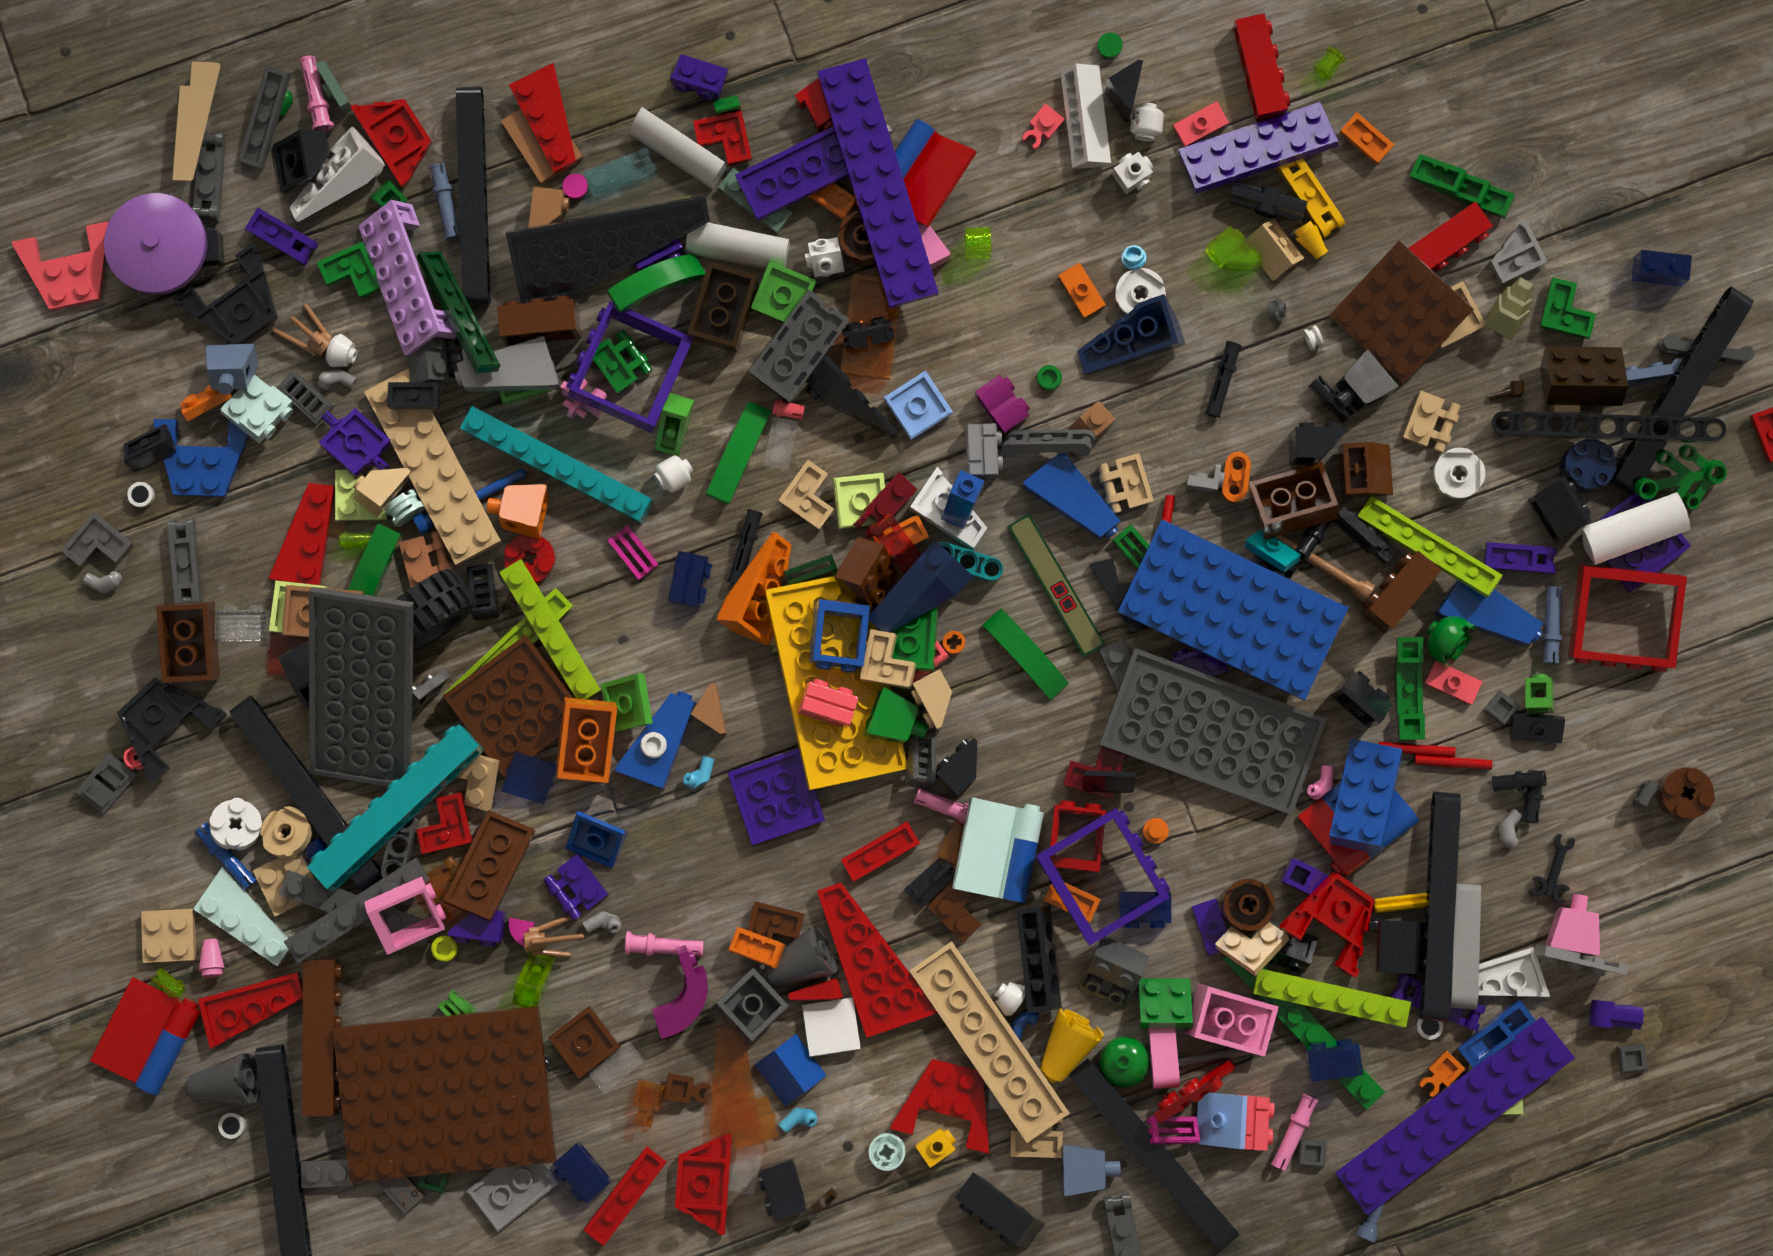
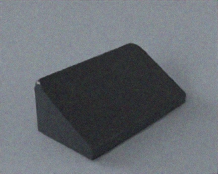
(149, 448)
(1108, 781)

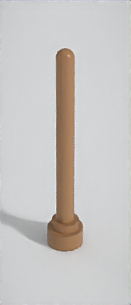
(1361, 588)

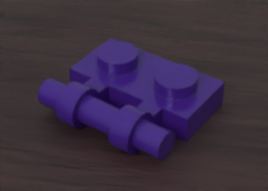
(581, 881)

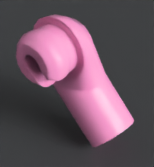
(1323, 785)

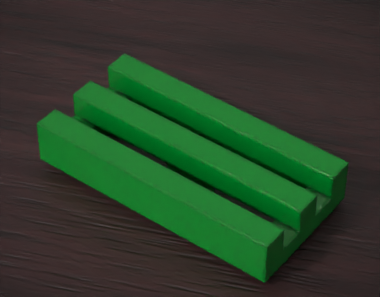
(1123, 535)

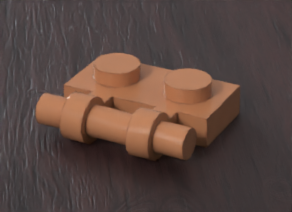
(417, 557)

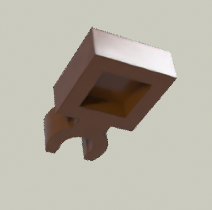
(681, 1088)

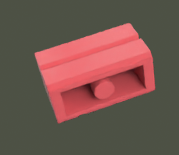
(827, 703)
(1258, 1134)

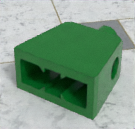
(893, 718)

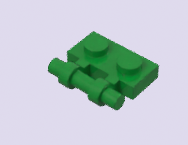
(613, 365)

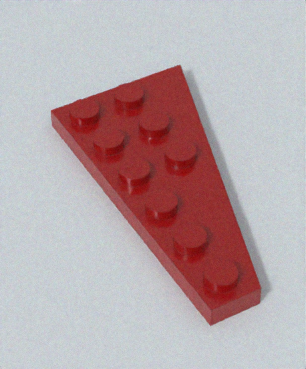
(877, 978)

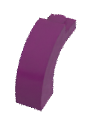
(686, 1007)

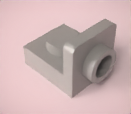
(1202, 483)

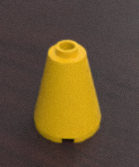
(1068, 1044)

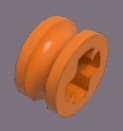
(948, 636)

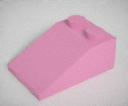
(1232, 1020)

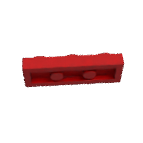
(880, 851)

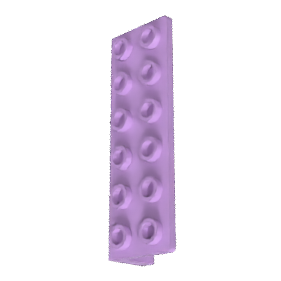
(401, 278)

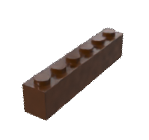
(320, 1015)

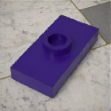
(1209, 923)

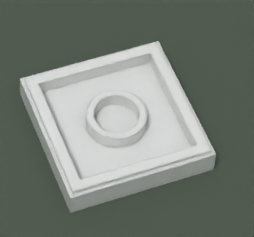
(831, 1027)

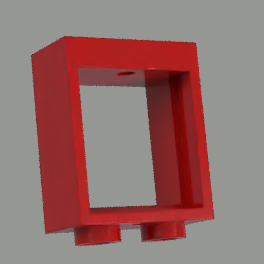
(1077, 864)

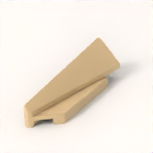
(192, 118)

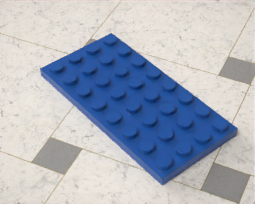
(1233, 610)

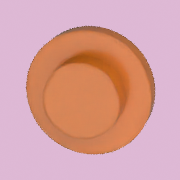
(1155, 830)

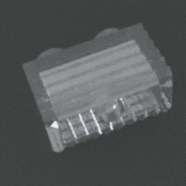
(242, 625)

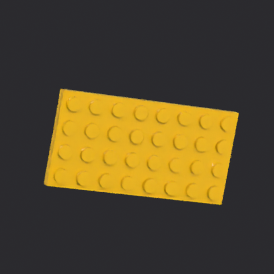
(827, 751)

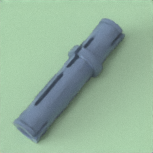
(442, 190)
(1552, 625)

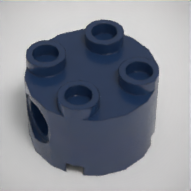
(1588, 465)

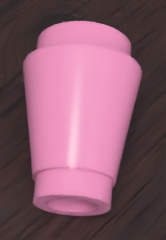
(211, 959)

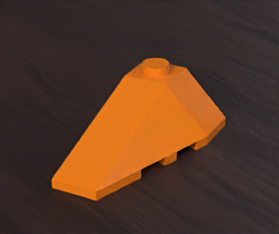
(745, 605)

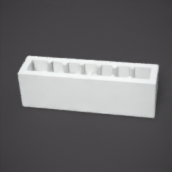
(1085, 116)
(677, 148)
(737, 246)
(1635, 528)

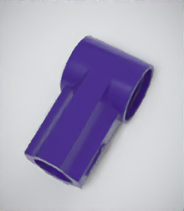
(1610, 1014)

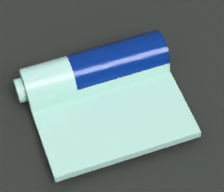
(998, 849)

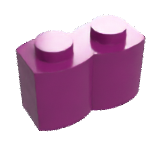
(1002, 404)

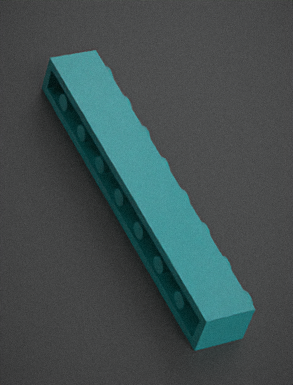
(557, 465)
(395, 808)

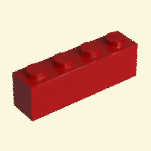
(1260, 67)
(1452, 237)

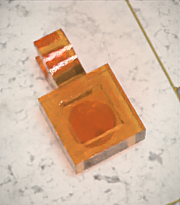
(648, 1098)

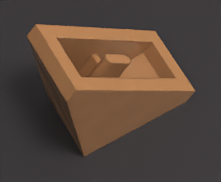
(710, 711)

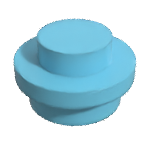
(1133, 257)

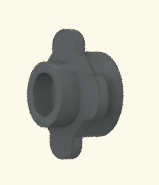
(1277, 310)

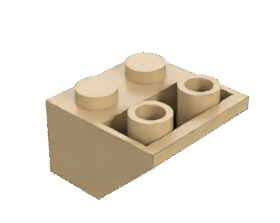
(934, 696)

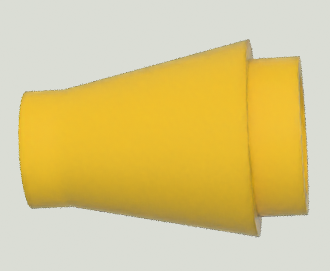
(1310, 239)

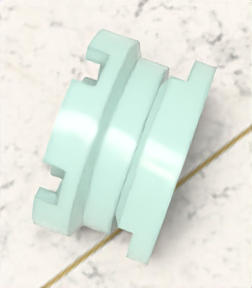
(404, 508)
(887, 1151)

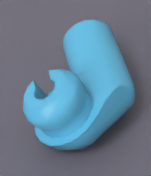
(700, 776)
(799, 1116)

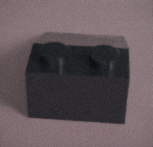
(1361, 699)

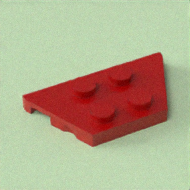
(396, 135)
(705, 1182)

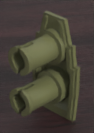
(1510, 309)

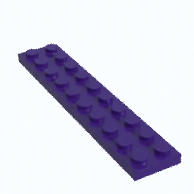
(877, 183)
(1454, 1115)

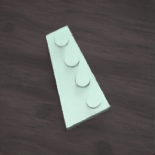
(240, 916)

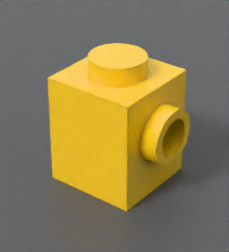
(936, 1146)

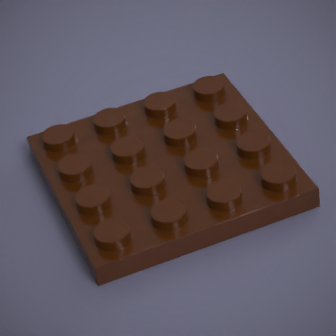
(1401, 312)
(511, 703)

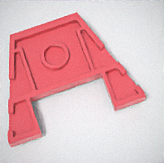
(67, 279)

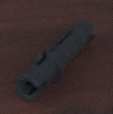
(1225, 371)
(745, 545)

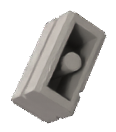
(982, 450)

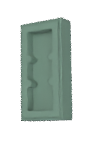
(332, 87)

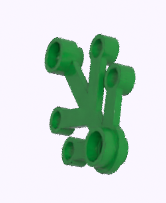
(1685, 476)

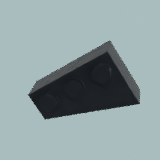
(998, 1212)

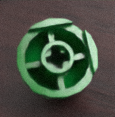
(1448, 638)
(1124, 1061)

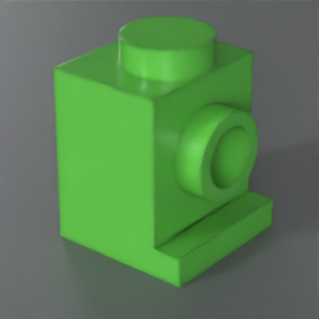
(1533, 685)

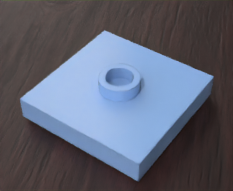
(918, 405)
(1222, 1120)

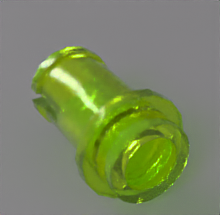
(354, 540)
(169, 983)

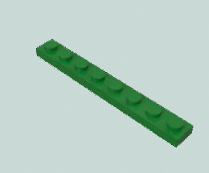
(1310, 1031)

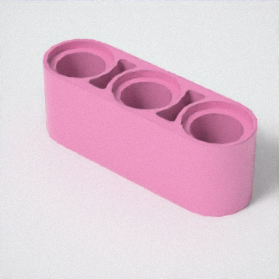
(1164, 1058)

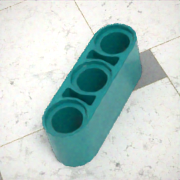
(981, 561)

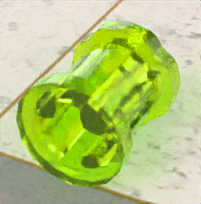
(1329, 63)

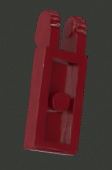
(889, 499)

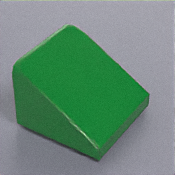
(727, 105)
(387, 192)

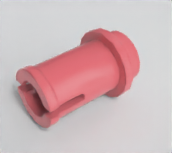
(788, 409)

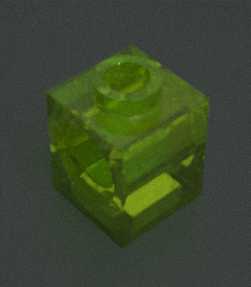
(978, 243)

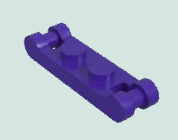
(1455, 1013)

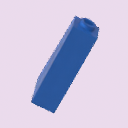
(1070, 494)
(962, 499)
(1491, 615)
(670, 722)

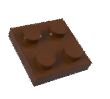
(584, 1042)

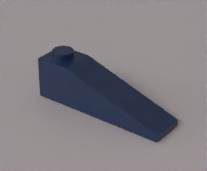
(1139, 334)
(923, 587)

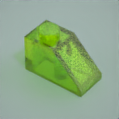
(533, 980)

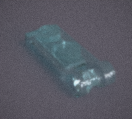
(620, 172)

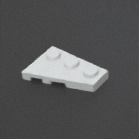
(931, 504)
(1512, 975)

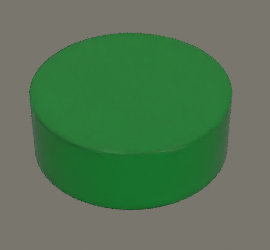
(1110, 45)
(1049, 378)

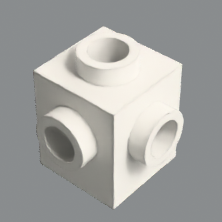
(1127, 178)
(824, 257)

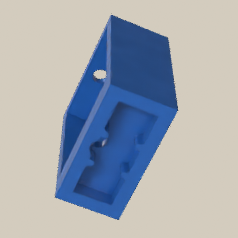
(844, 610)

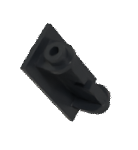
(876, 329)
(930, 882)

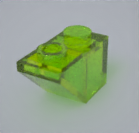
(1232, 253)

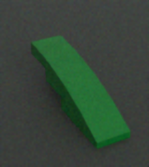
(1462, 186)
(738, 453)
(375, 561)

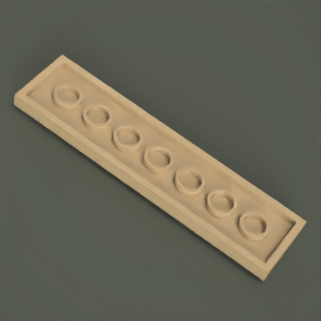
(436, 475)
(989, 1042)

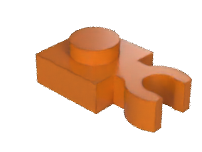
(1444, 1070)

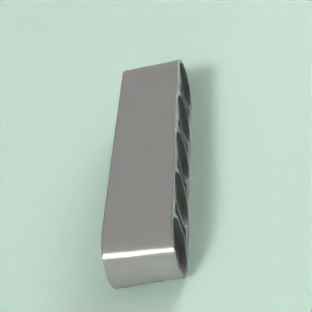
(1466, 947)

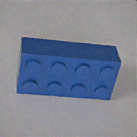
(1365, 796)

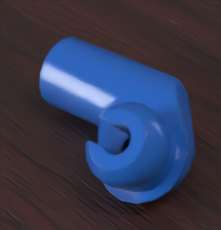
(1020, 1022)

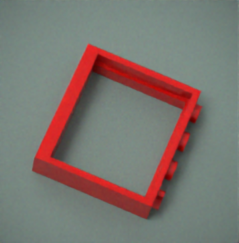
(1585, 573)

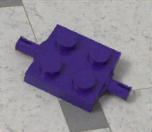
(355, 442)

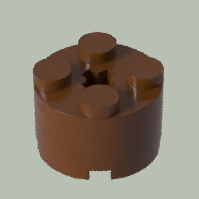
(852, 249)
(1673, 785)
(1261, 910)

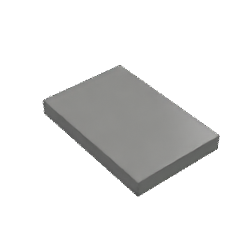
(511, 1191)

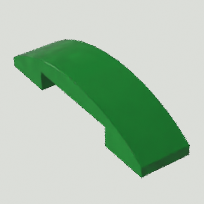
(655, 279)
(1026, 653)
(1409, 688)

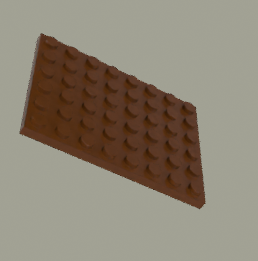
(444, 1094)

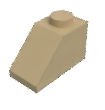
(380, 488)

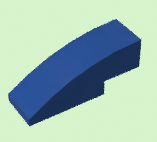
(1496, 1033)

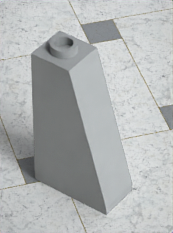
(521, 369)

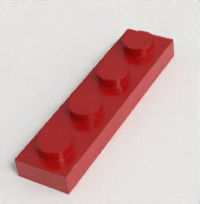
(625, 1195)

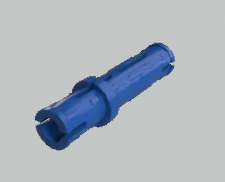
(226, 857)

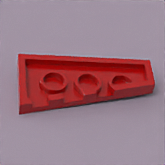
(544, 111)
(306, 541)
(242, 1008)

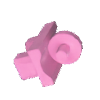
(575, 408)

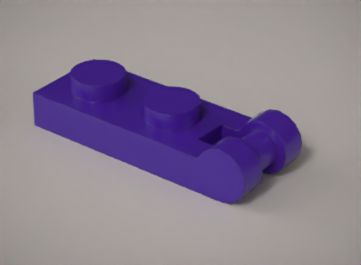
(280, 235)
(1519, 557)

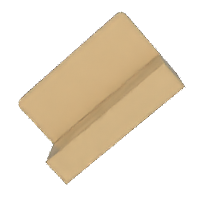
(1275, 248)

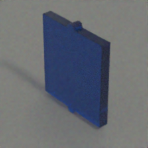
(529, 777)

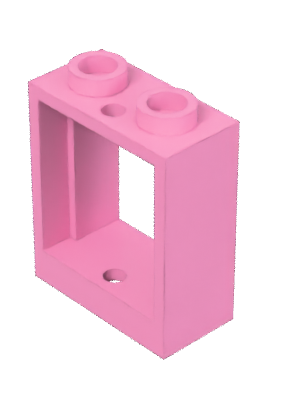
(414, 932)

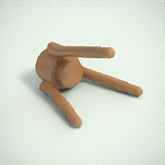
(318, 342)
(536, 941)

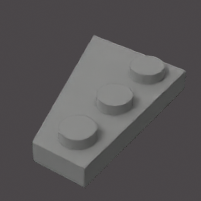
(1576, 961)

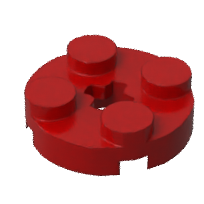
(541, 547)

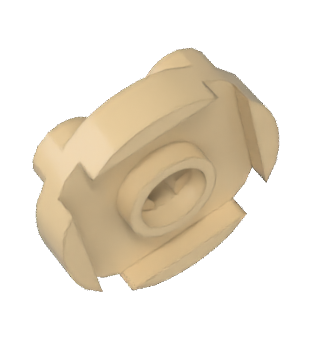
(293, 844)

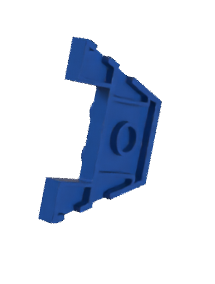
(203, 470)

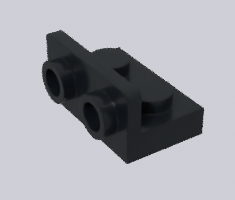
(1295, 954)

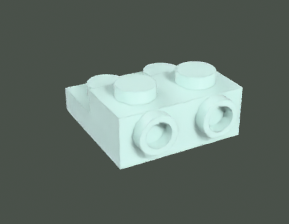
(258, 409)

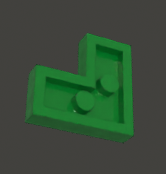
(352, 263)
(1560, 315)

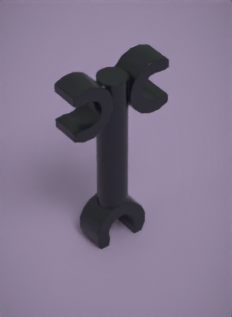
(1549, 887)

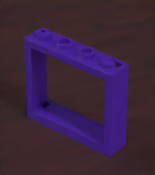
(649, 327)
(1135, 845)

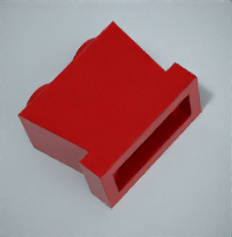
(814, 101)

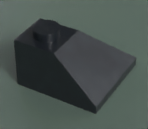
(300, 157)

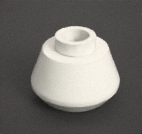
(341, 352)
(1009, 997)

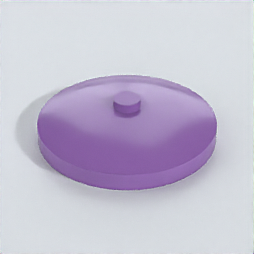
(155, 243)

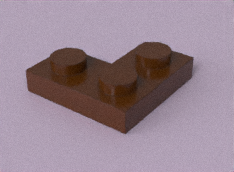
(949, 909)
(772, 919)

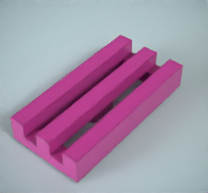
(620, 535)
(1155, 1131)

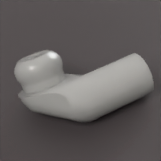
(336, 375)
(104, 584)
(1507, 830)
(604, 920)

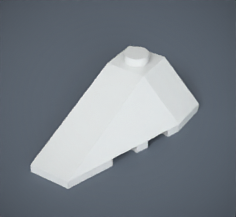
(348, 169)

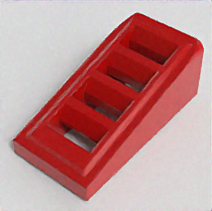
(822, 991)

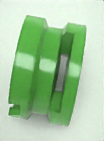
(455, 1005)

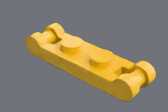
(1307, 187)

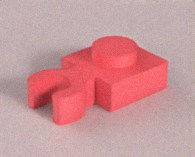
(1045, 124)

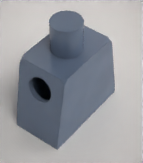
(231, 366)
(1086, 1169)

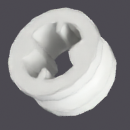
(1313, 338)

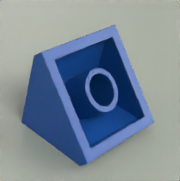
(596, 839)
(790, 1070)

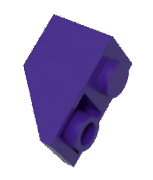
(1302, 876)
(480, 929)

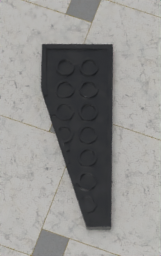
(583, 251)

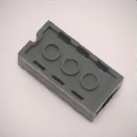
(797, 346)

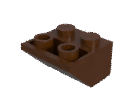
(1365, 469)
(866, 573)

